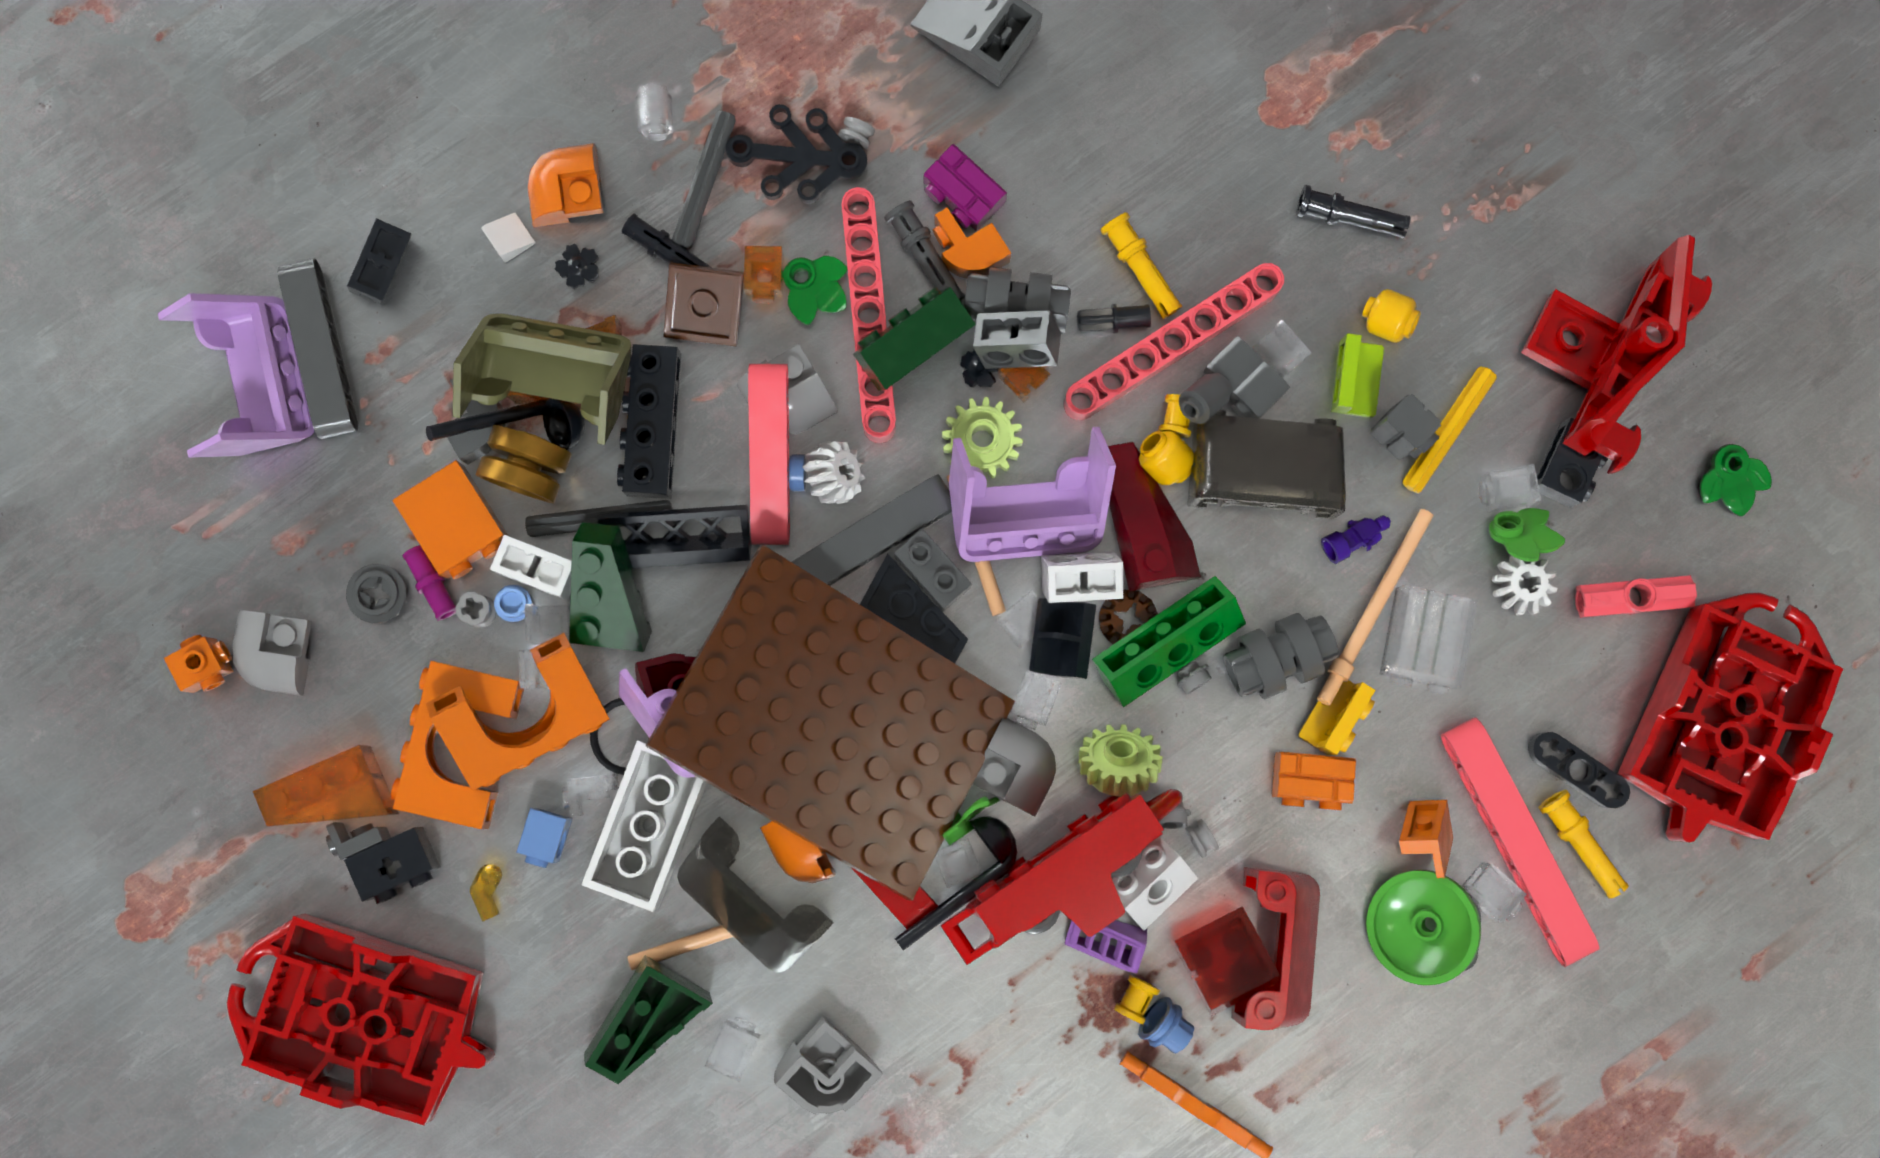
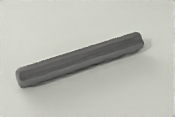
(704, 179)
(571, 520)

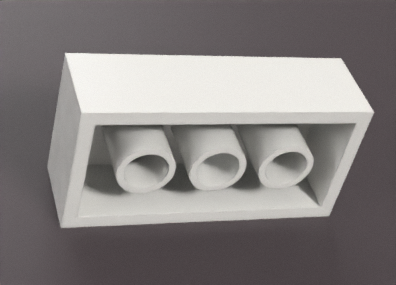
(628, 858)

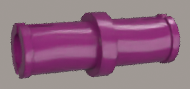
(430, 583)

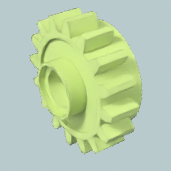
(989, 420)
(1120, 761)

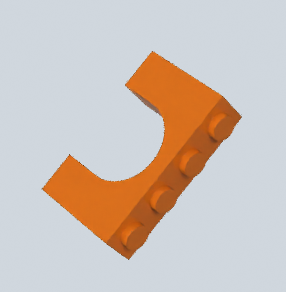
(487, 753)
(422, 784)

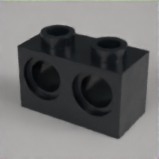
(1565, 459)

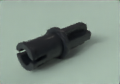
(1114, 318)

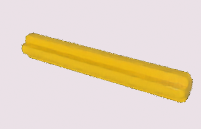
(1450, 429)

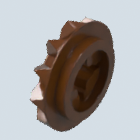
(1112, 625)

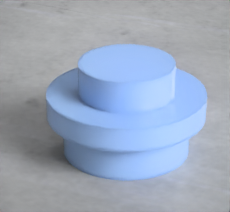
(511, 603)

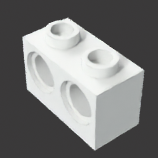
(533, 567)
(1082, 577)

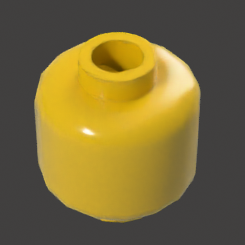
(1391, 316)
(1166, 457)

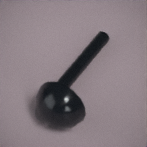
(561, 421)
(1002, 845)

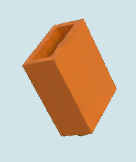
(451, 520)

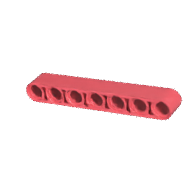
(864, 298)
(1186, 329)
(1520, 842)

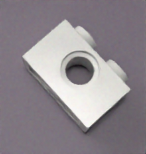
(1154, 883)

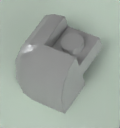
(808, 396)
(272, 651)
(1017, 767)
(825, 1071)

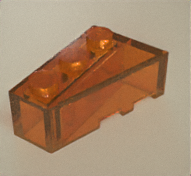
(330, 790)

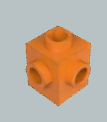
(199, 664)

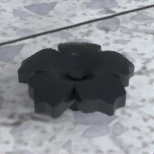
(578, 266)
(976, 372)

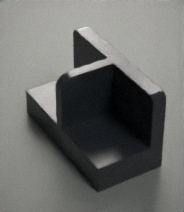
(1062, 639)

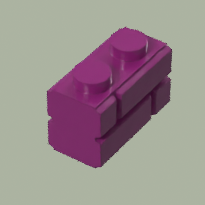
(963, 188)

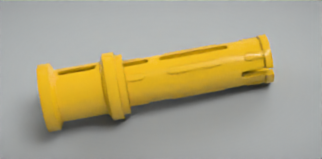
(1132, 250)
(1574, 829)

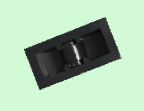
(370, 866)

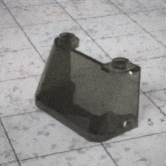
(1269, 465)
(735, 906)

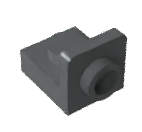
(362, 839)

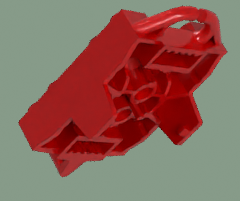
(1785, 694)
(304, 1041)

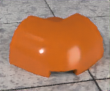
(565, 185)
(797, 856)

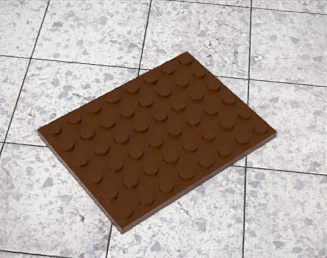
(831, 723)

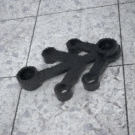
(802, 155)

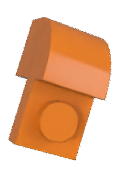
(970, 253)

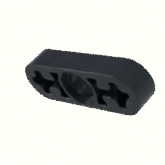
(1596, 793)

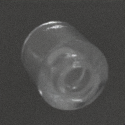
(654, 111)

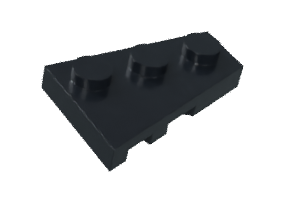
(908, 608)

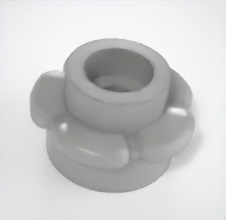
(1193, 677)
(1176, 818)

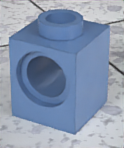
(543, 837)

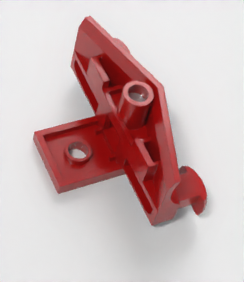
(1617, 357)

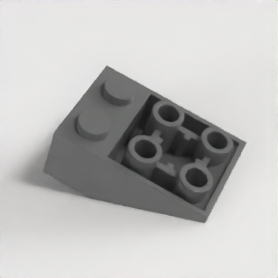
(981, 32)

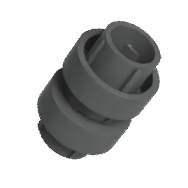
(999, 294)
(1295, 649)

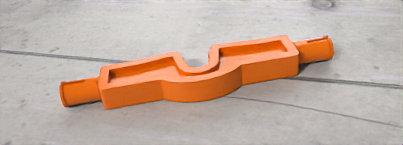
(1195, 1106)

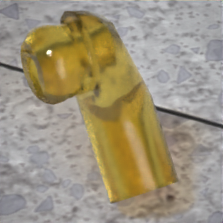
(483, 888)

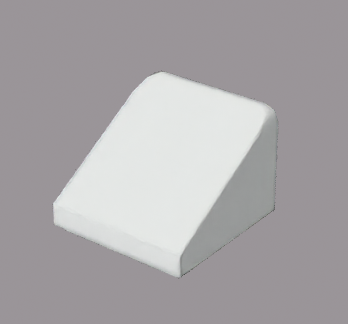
(508, 236)

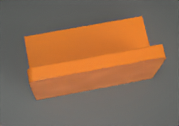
(1428, 831)

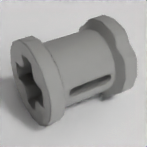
(466, 604)

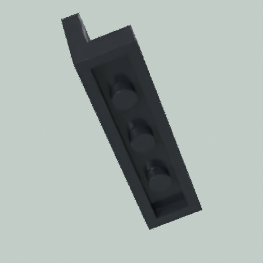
(684, 548)

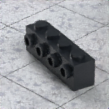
(650, 422)

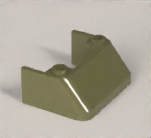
(544, 362)

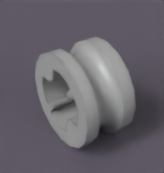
(856, 132)
(1202, 838)

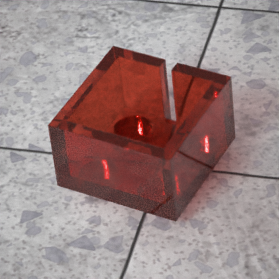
(1227, 961)

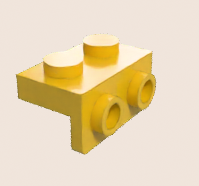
(1331, 726)

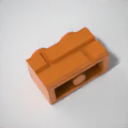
(1313, 778)

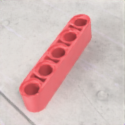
(769, 454)

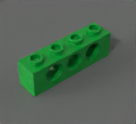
(1169, 641)

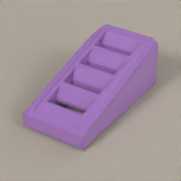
(1115, 955)

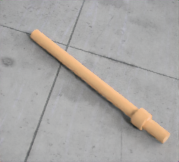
(1342, 667)

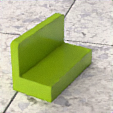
(1357, 377)

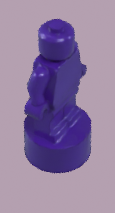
(1363, 533)

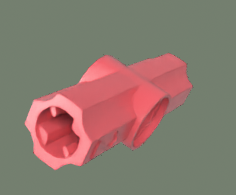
(1656, 595)

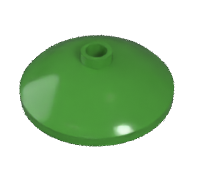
(1405, 943)

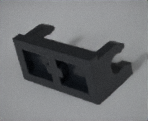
(378, 261)

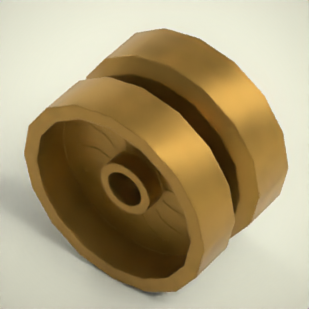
(525, 460)

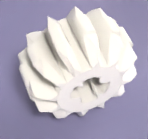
(833, 472)
(1525, 598)

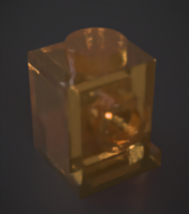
(760, 261)
(1022, 378)

